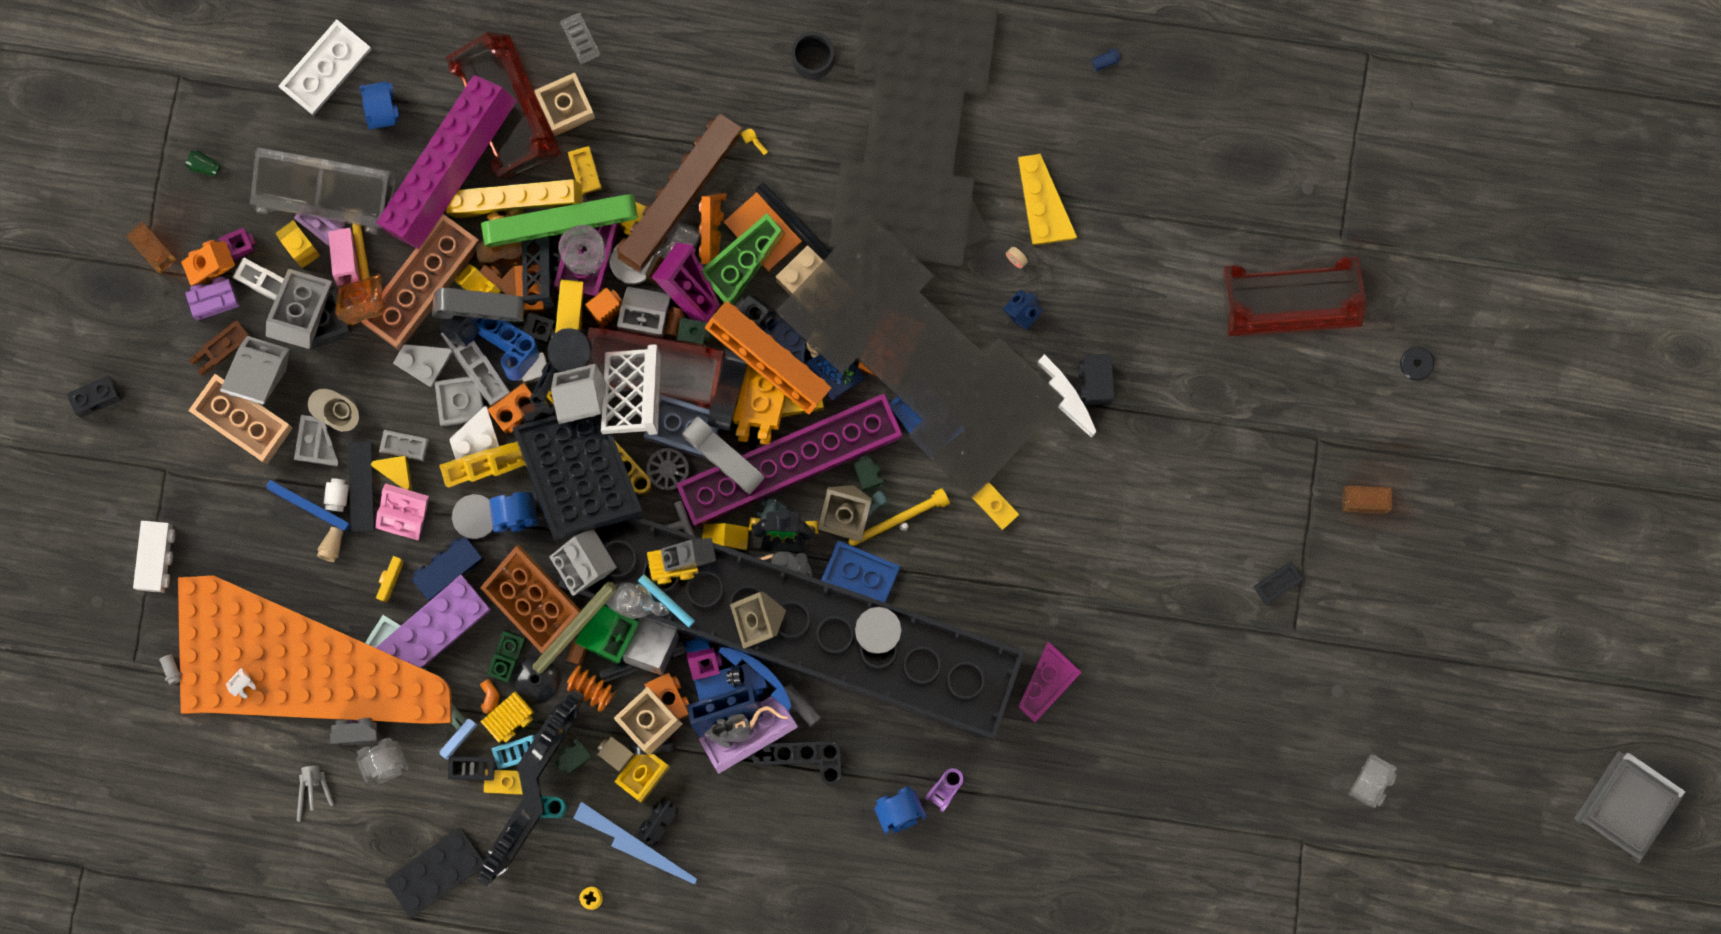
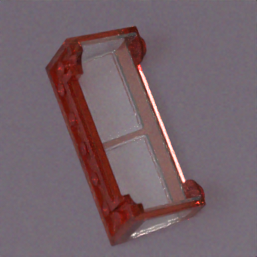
(686, 368)

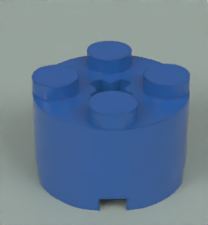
(378, 106)
(513, 512)
(899, 811)

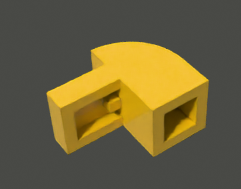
(473, 280)

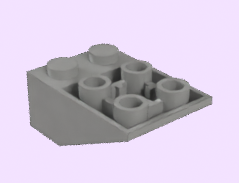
(256, 370)

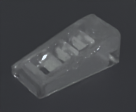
(570, 21)

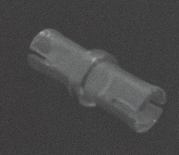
(801, 705)

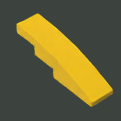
(482, 464)

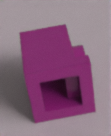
(236, 237)
(701, 670)

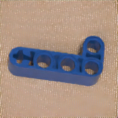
(514, 348)

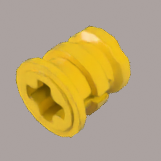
(593, 905)

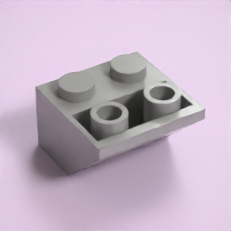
(644, 312)
(578, 393)
(582, 561)

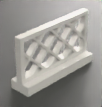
(650, 392)

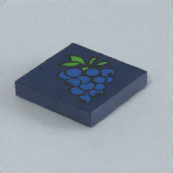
(838, 382)

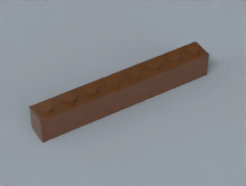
(679, 192)

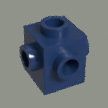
(1023, 309)

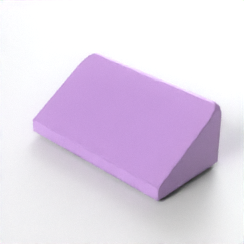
(319, 226)

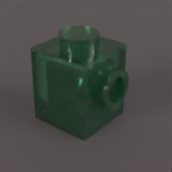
(693, 332)

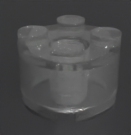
(575, 239)
(381, 762)

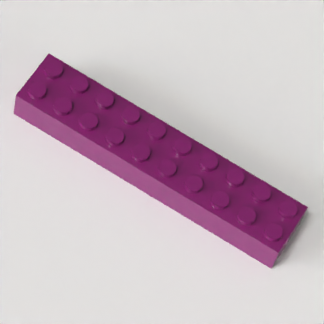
(793, 459)

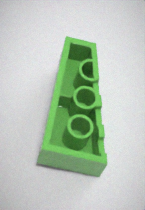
(740, 261)

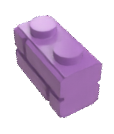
(212, 299)

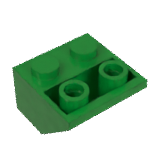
(607, 634)

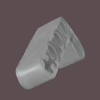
(722, 455)

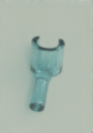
(879, 499)

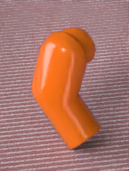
(492, 697)

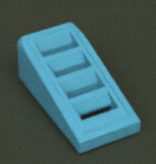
(515, 744)

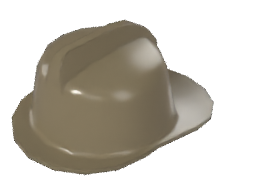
(334, 409)

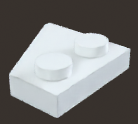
(475, 435)

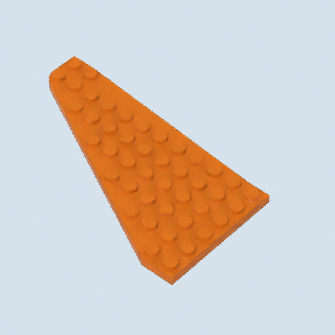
(293, 662)

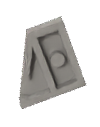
(423, 361)

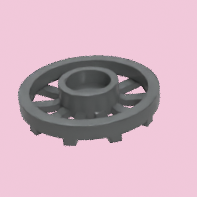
(667, 468)

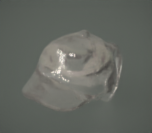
(634, 601)

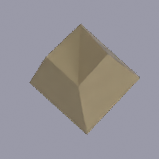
(845, 512)
(757, 618)

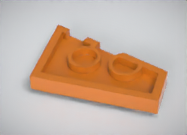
(708, 229)

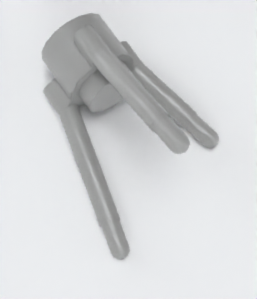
(310, 777)

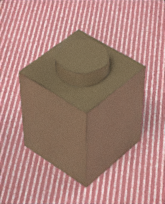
(614, 753)

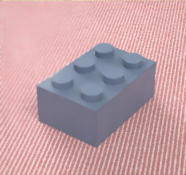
(673, 421)

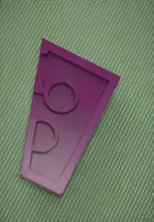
(1047, 683)

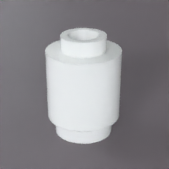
(336, 495)

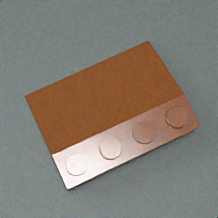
(530, 599)

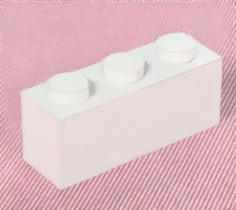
(153, 556)

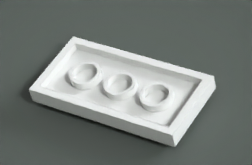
(325, 67)

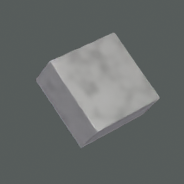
(651, 646)

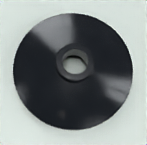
(536, 692)

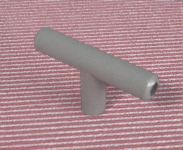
(683, 522)

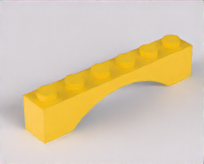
(533, 195)

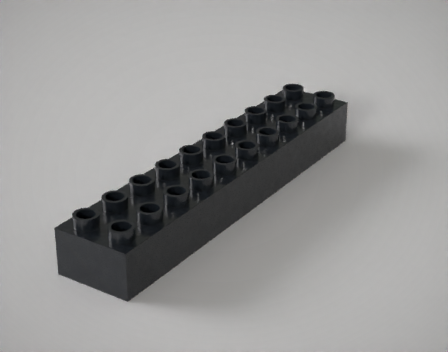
(929, 672)

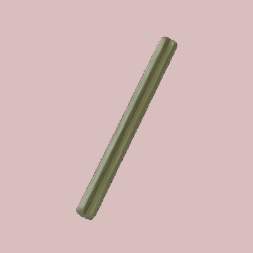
(574, 627)

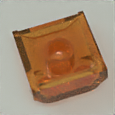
(360, 300)

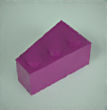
(685, 283)

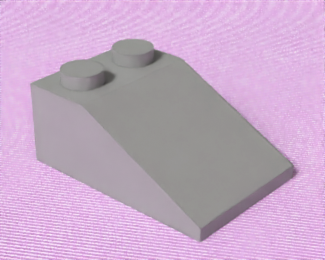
(298, 308)

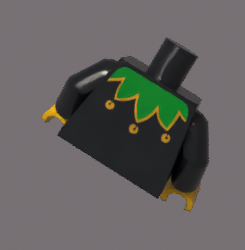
(783, 531)

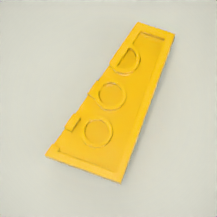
(1044, 208)

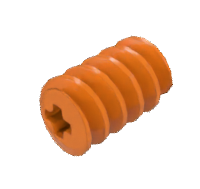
(590, 688)

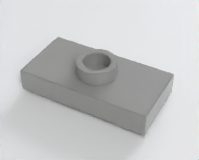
(404, 445)

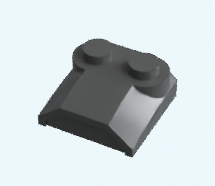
(357, 733)

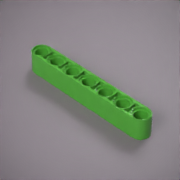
(558, 220)

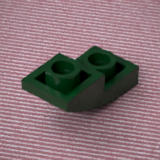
(506, 656)

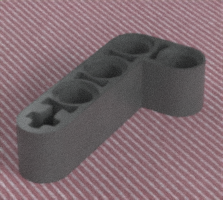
(477, 304)

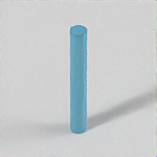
(666, 600)

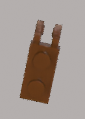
(220, 347)

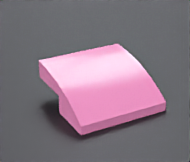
(401, 512)

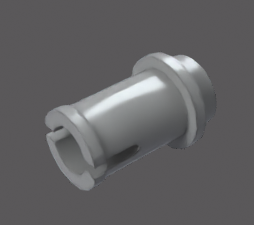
(170, 669)

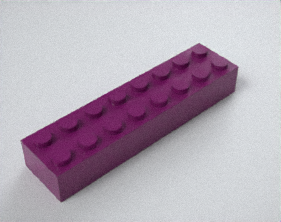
(446, 161)

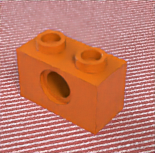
(208, 262)
(667, 684)

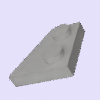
(314, 443)

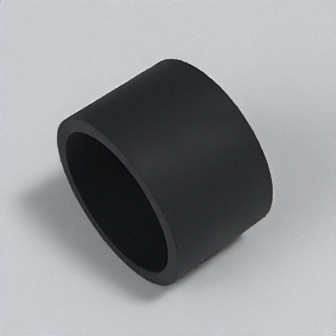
(812, 39)

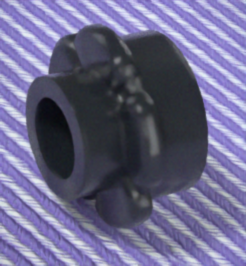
(735, 676)

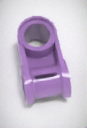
(944, 790)

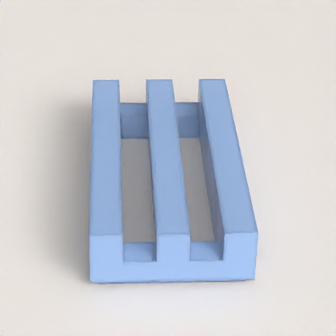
(458, 738)

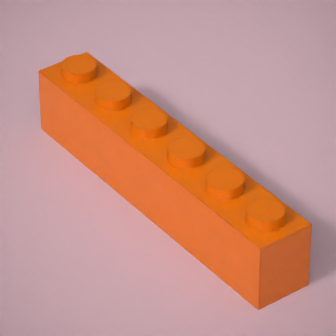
(767, 357)

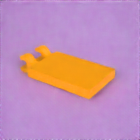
(758, 406)

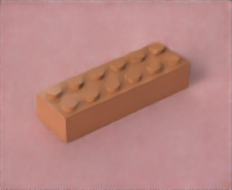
(412, 289)

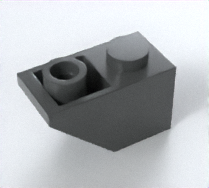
(688, 554)

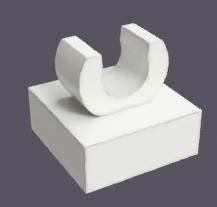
(238, 682)

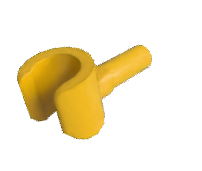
(749, 135)

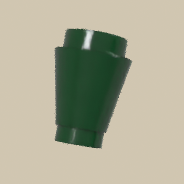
(201, 163)

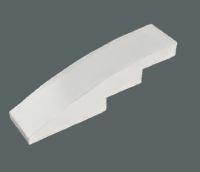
(1072, 404)

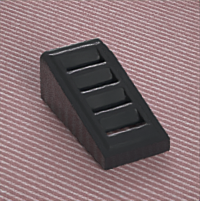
(452, 768)

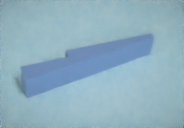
(628, 843)

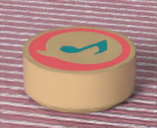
(1016, 257)

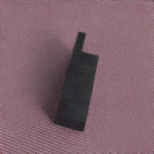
(546, 272)

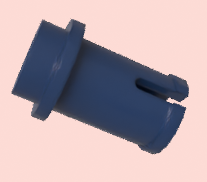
(1106, 59)

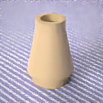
(330, 546)

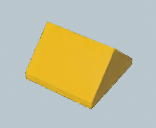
(642, 775)

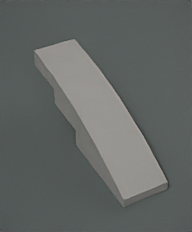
(479, 370)

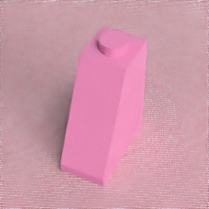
(343, 257)

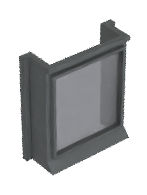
(1630, 804)

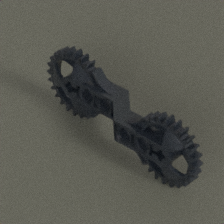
(532, 805)

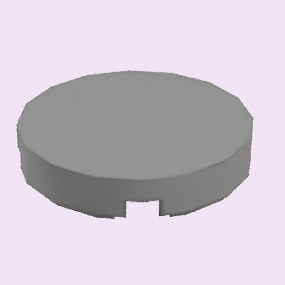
(472, 517)
(878, 630)

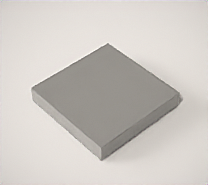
(457, 400)

